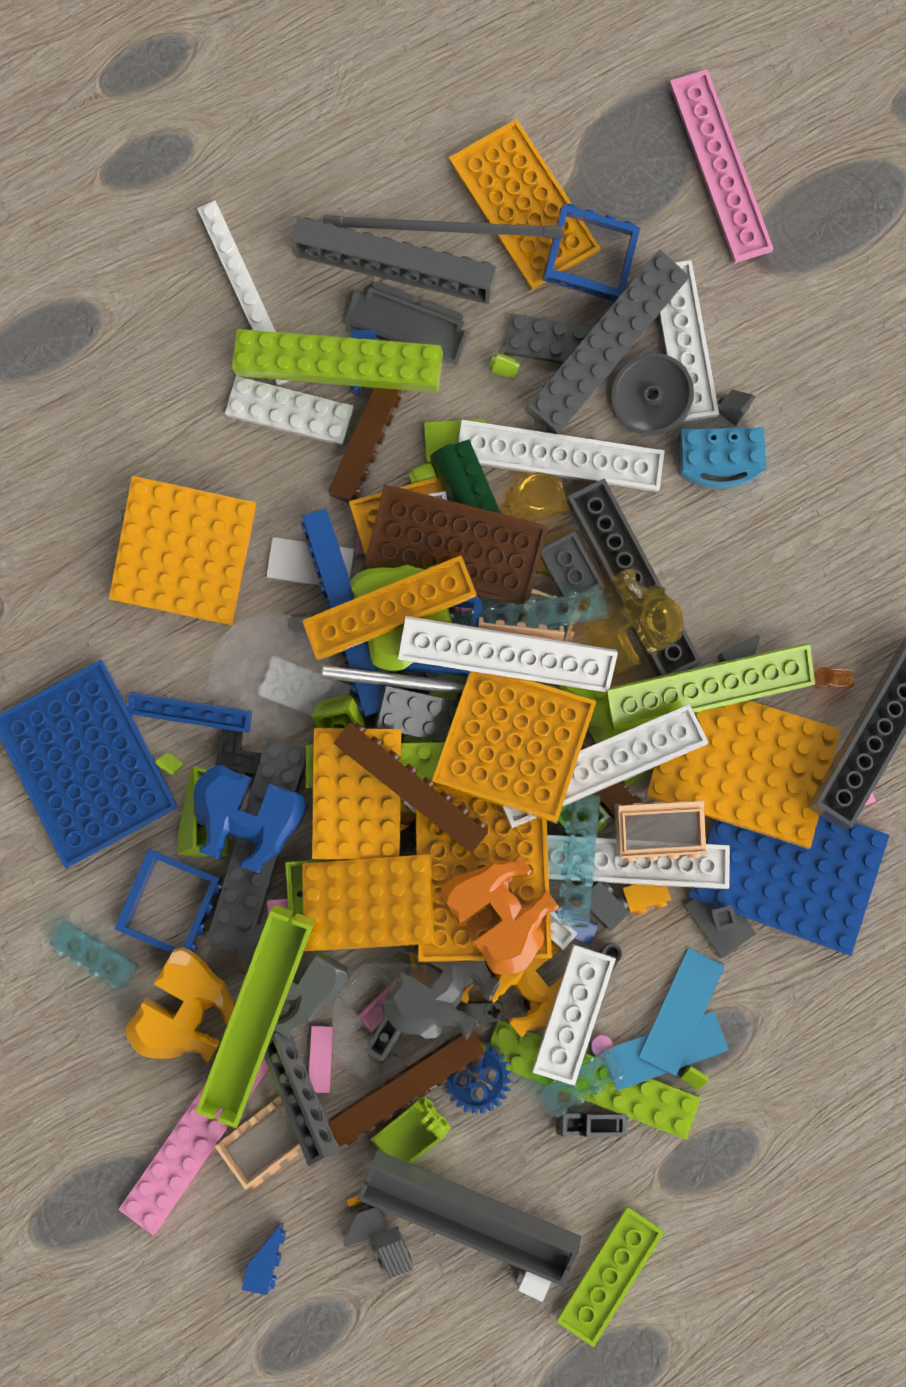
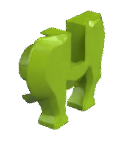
(385, 648)

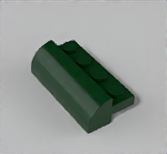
(463, 476)

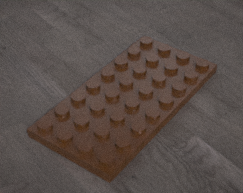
(430, 530)

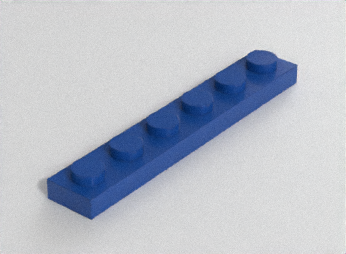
(190, 712)

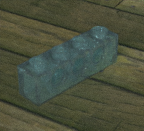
(124, 966)
(614, 1074)

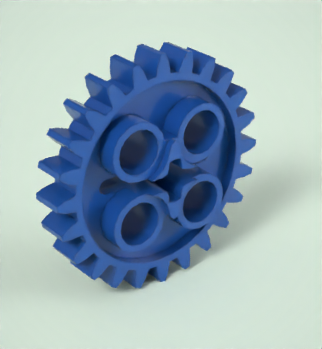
(467, 1095)

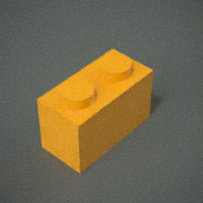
(644, 896)

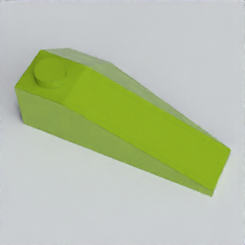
(192, 834)

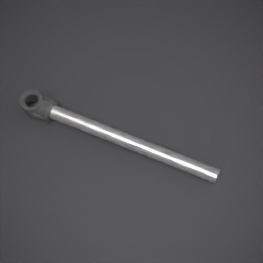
(390, 679)

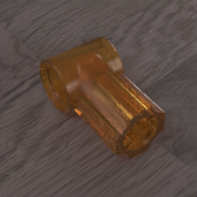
(834, 678)

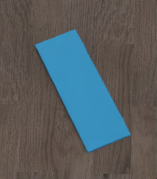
(681, 1011)
(706, 1043)

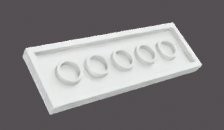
(289, 411)
(573, 1014)

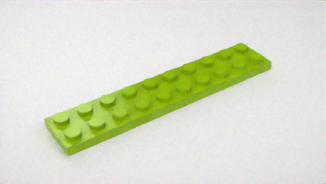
(711, 685)
(646, 1101)

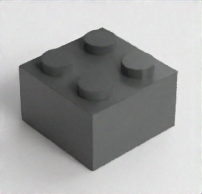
(606, 907)

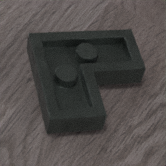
(232, 756)

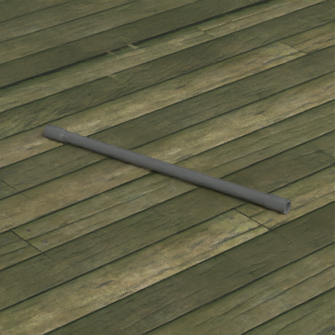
(545, 231)

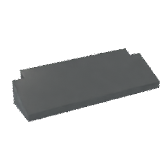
(401, 320)

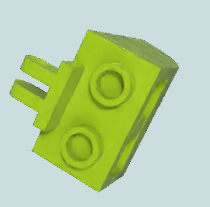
(412, 1131)

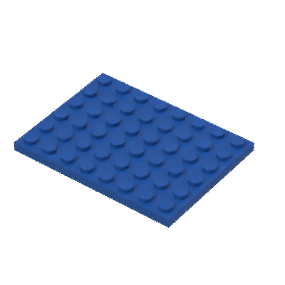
(85, 764)
(797, 889)

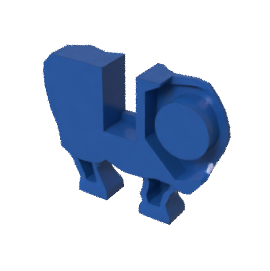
(218, 805)

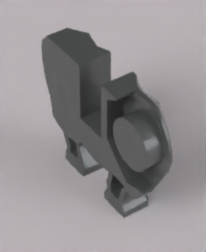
(315, 989)
(425, 1011)

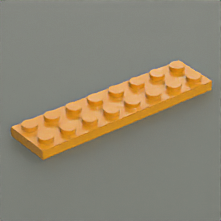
(387, 607)

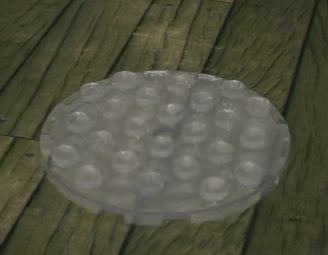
(241, 667)

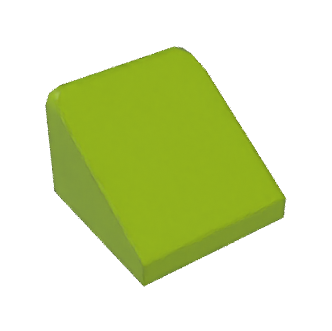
(169, 764)
(694, 1077)

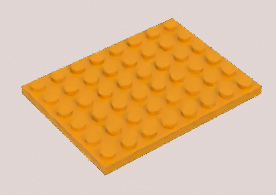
(753, 770)
(452, 859)

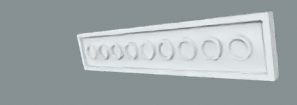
(564, 455)
(506, 654)
(628, 756)
(706, 871)

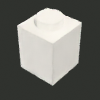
(532, 1285)

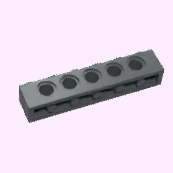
(300, 1100)

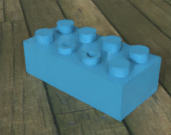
(722, 456)

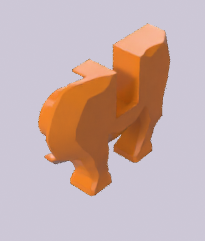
(516, 939)

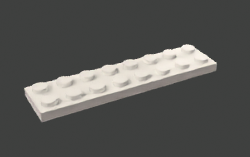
(686, 342)

